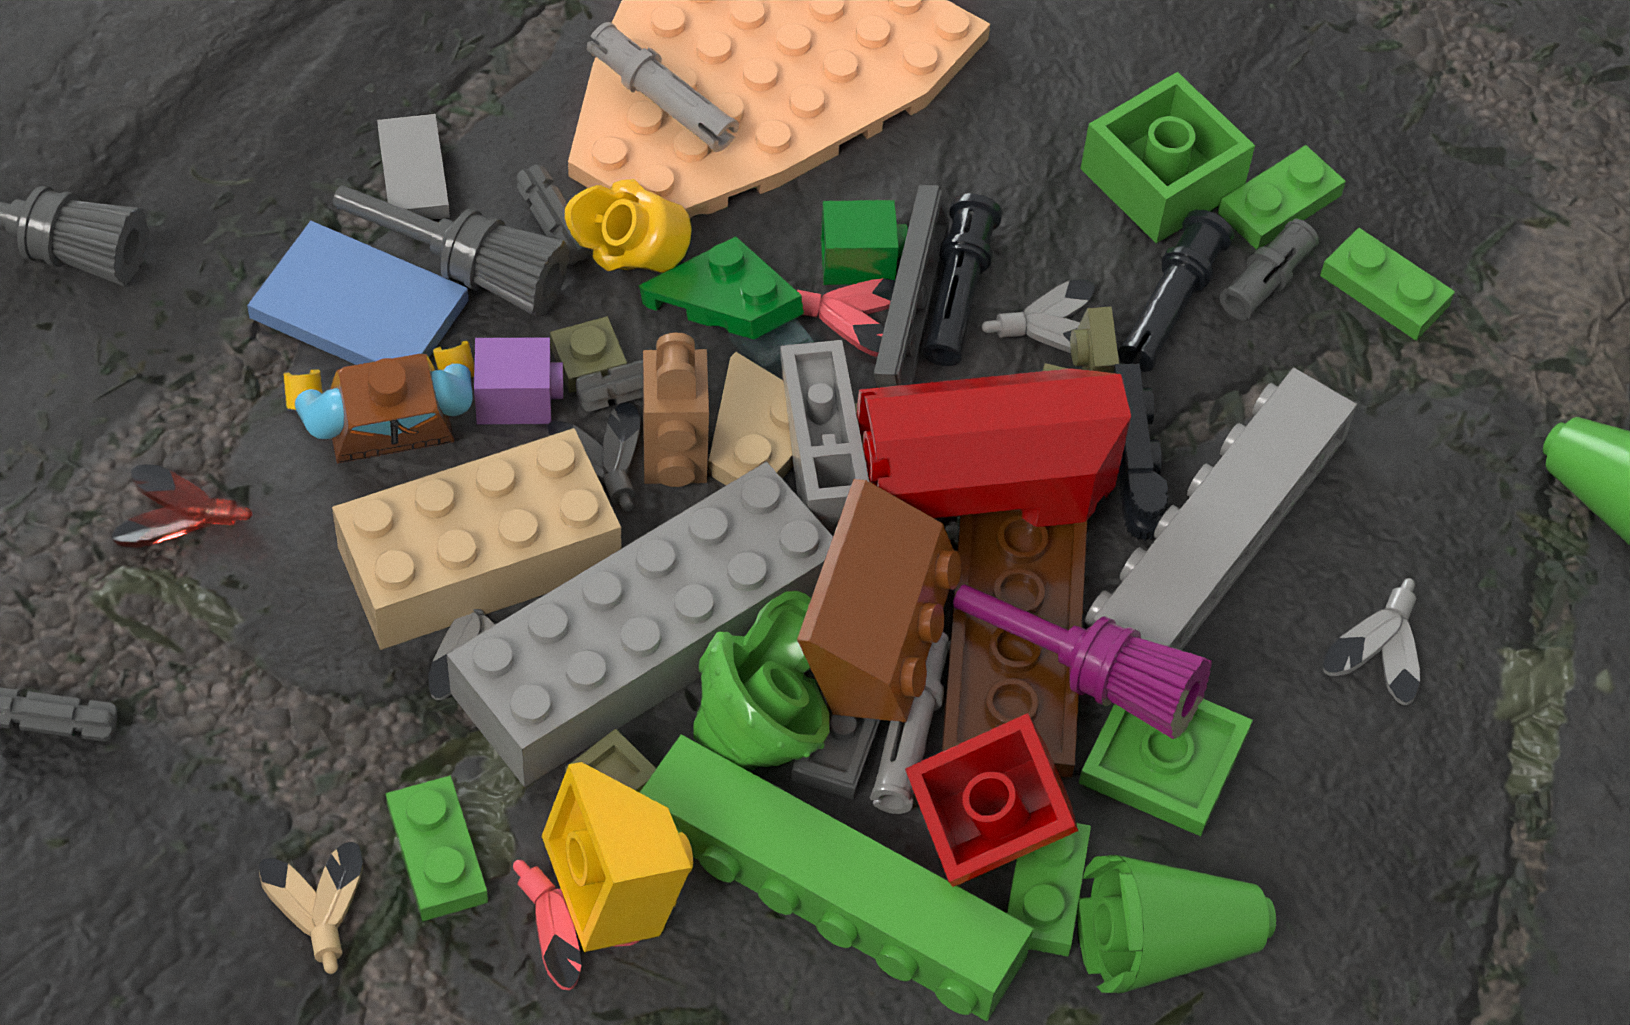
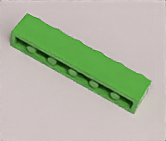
(840, 880)

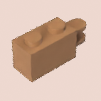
(675, 412)

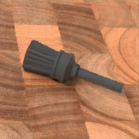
(78, 233)
(476, 250)

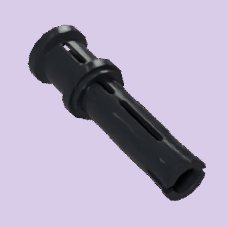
(965, 256)
(1184, 270)

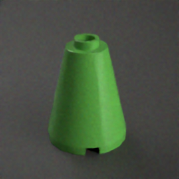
(1595, 467)
(1165, 922)

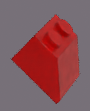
(992, 799)

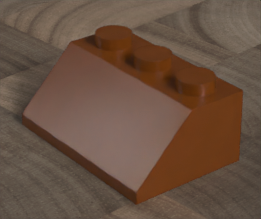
(878, 605)

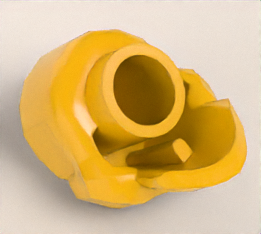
(629, 227)

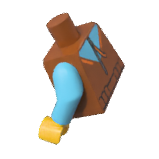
(385, 403)

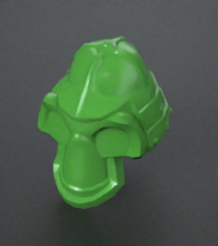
(755, 694)

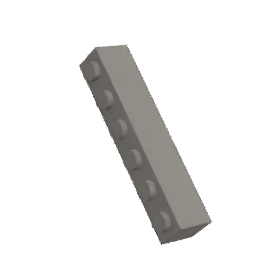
(1228, 512)

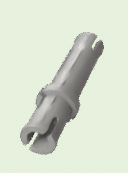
(644, 72)
(908, 739)

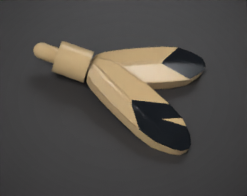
(319, 911)

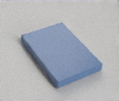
(356, 299)

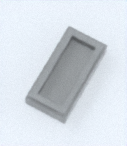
(414, 165)

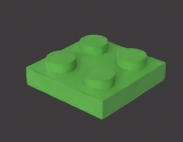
(1163, 775)

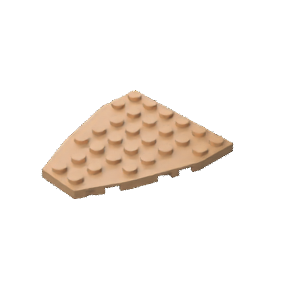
(784, 69)

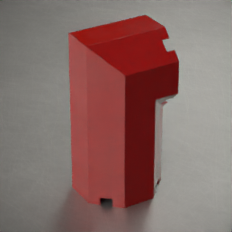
(998, 443)

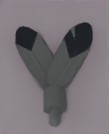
(616, 455)

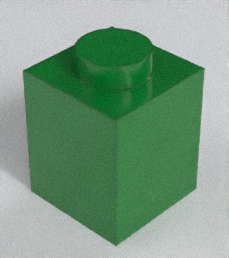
(860, 241)

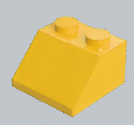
(614, 858)

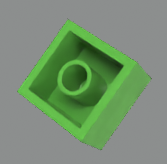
(1166, 156)

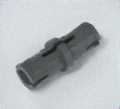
(1269, 269)

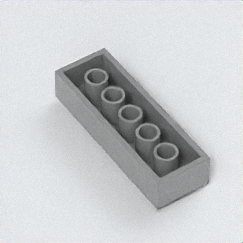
(635, 623)

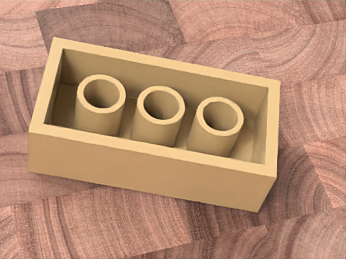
(475, 537)

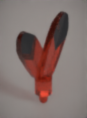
(184, 509)

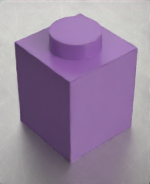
(515, 380)

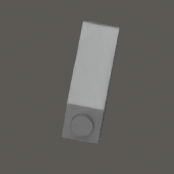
(822, 427)

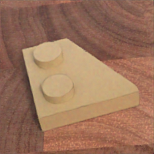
(750, 423)

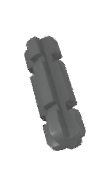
(549, 208)
(621, 384)
(57, 715)

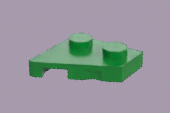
(727, 290)

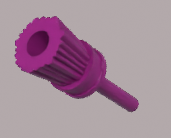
(1108, 662)

